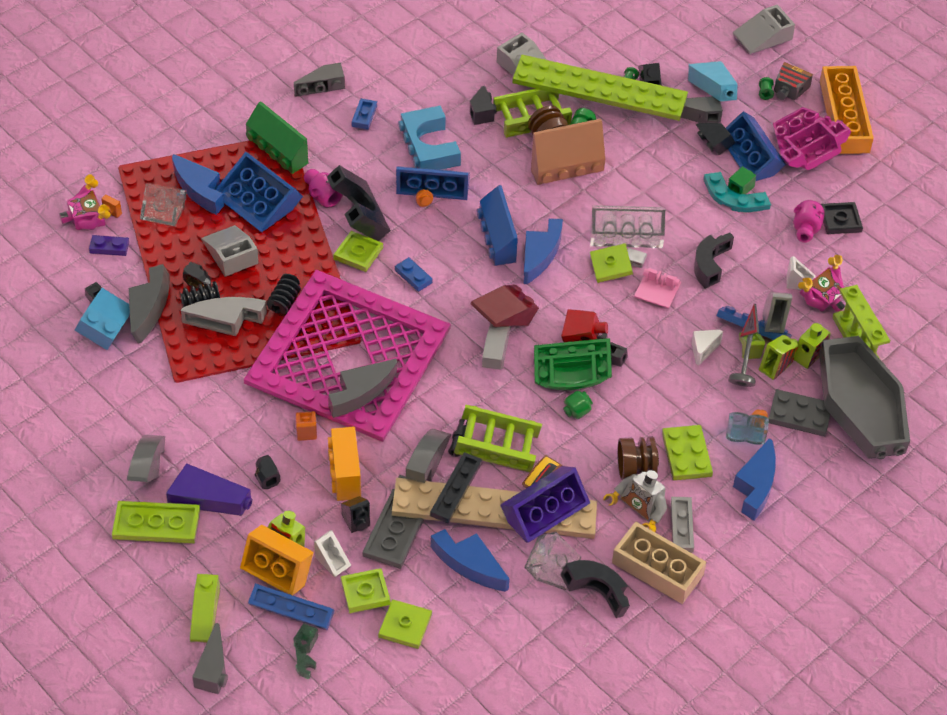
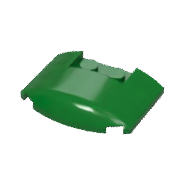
(572, 364)

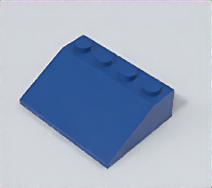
(257, 193)

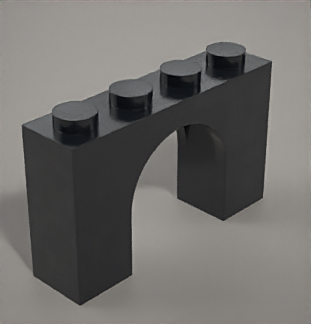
(365, 214)

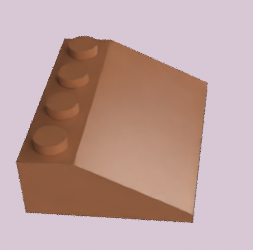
(568, 151)

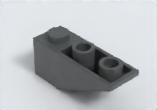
(323, 79)
(702, 110)

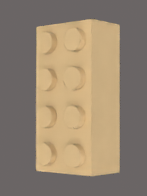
(659, 562)

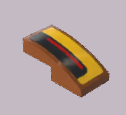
(541, 469)

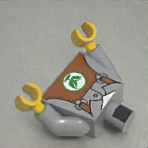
(643, 495)

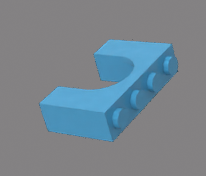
(427, 156)

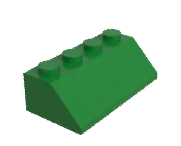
(277, 138)

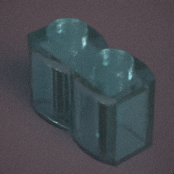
(747, 428)

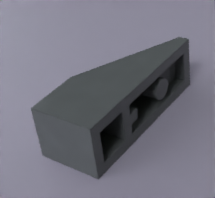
(210, 671)

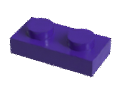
(109, 245)

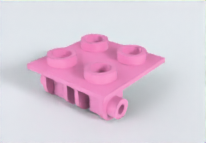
(657, 288)

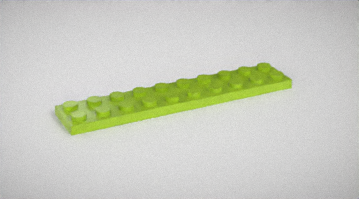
(600, 87)

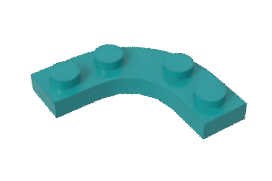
(738, 202)

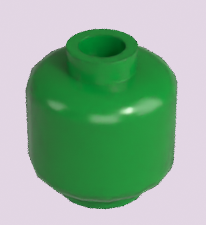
(577, 404)

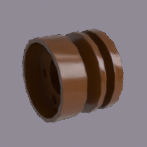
(546, 118)
(634, 458)

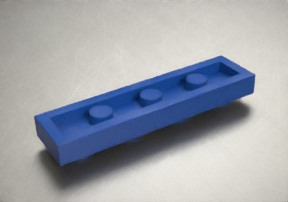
(729, 313)
(291, 606)

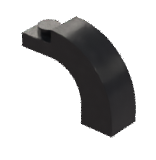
(705, 267)
(600, 578)

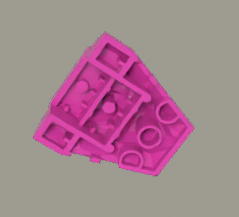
(809, 139)

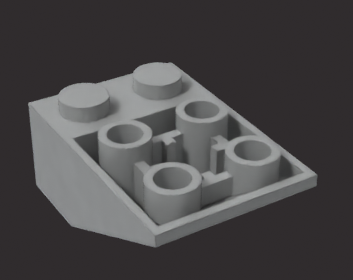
(765, 30)
(510, 52)
(231, 250)

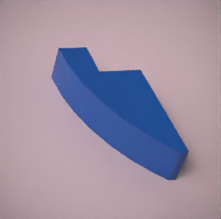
(199, 183)
(541, 249)
(756, 480)
(470, 560)

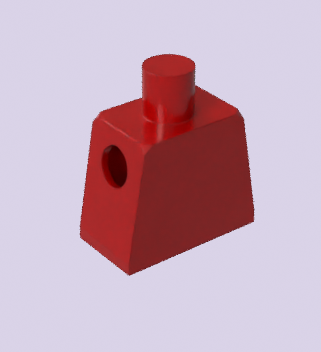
(582, 326)

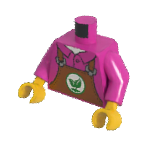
(85, 209)
(824, 289)

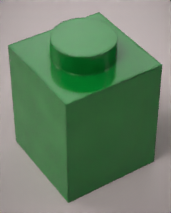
(742, 181)

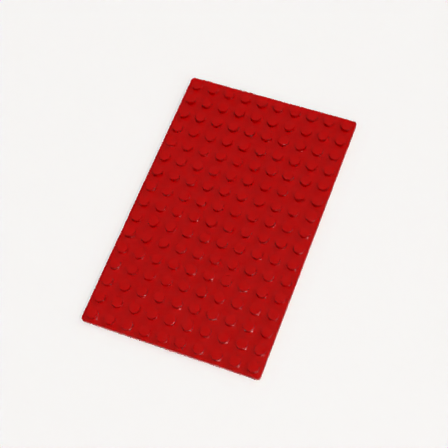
(289, 246)

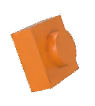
(113, 204)

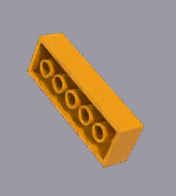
(846, 103)

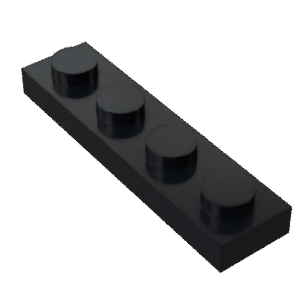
(456, 488)

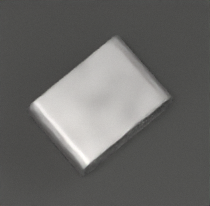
(636, 257)

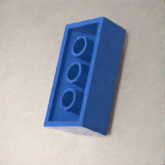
(753, 147)
(439, 182)
(498, 227)

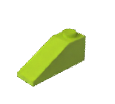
(204, 607)

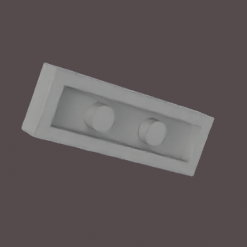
(682, 522)

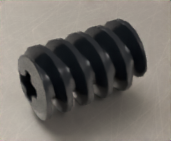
(284, 294)
(194, 296)

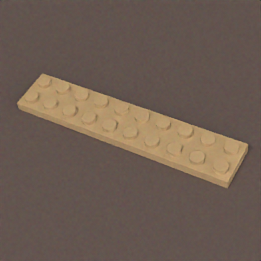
(480, 507)

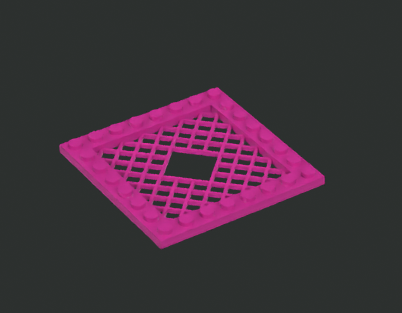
(373, 423)

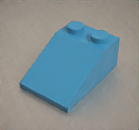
(103, 318)

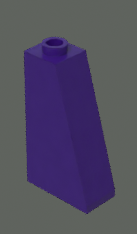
(209, 491)

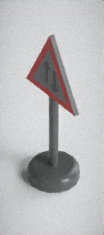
(751, 327)

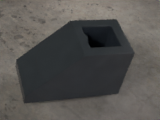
(650, 73)
(482, 108)
(716, 135)
(356, 513)

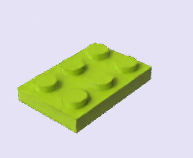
(687, 452)

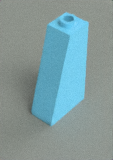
(714, 80)

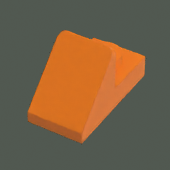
(306, 426)

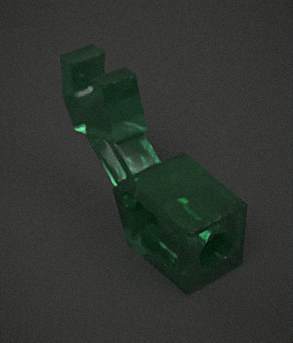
(309, 635)

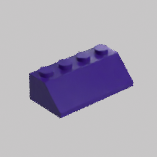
(546, 503)

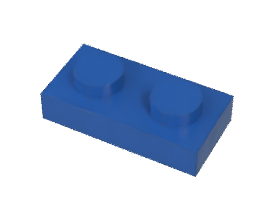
(364, 114)
(413, 274)

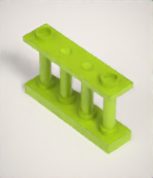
(519, 126)
(859, 319)
(493, 453)

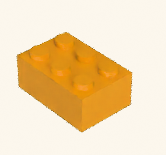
(344, 463)
(276, 560)

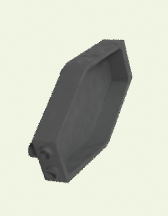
(864, 397)

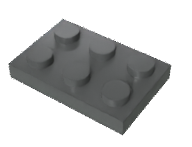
(799, 413)

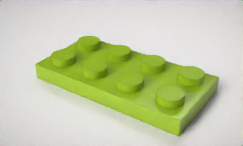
(156, 522)

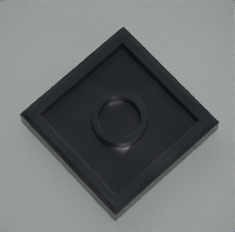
(841, 218)

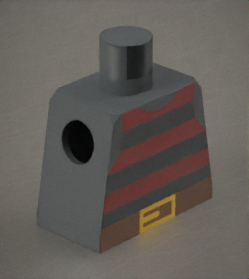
(792, 82)

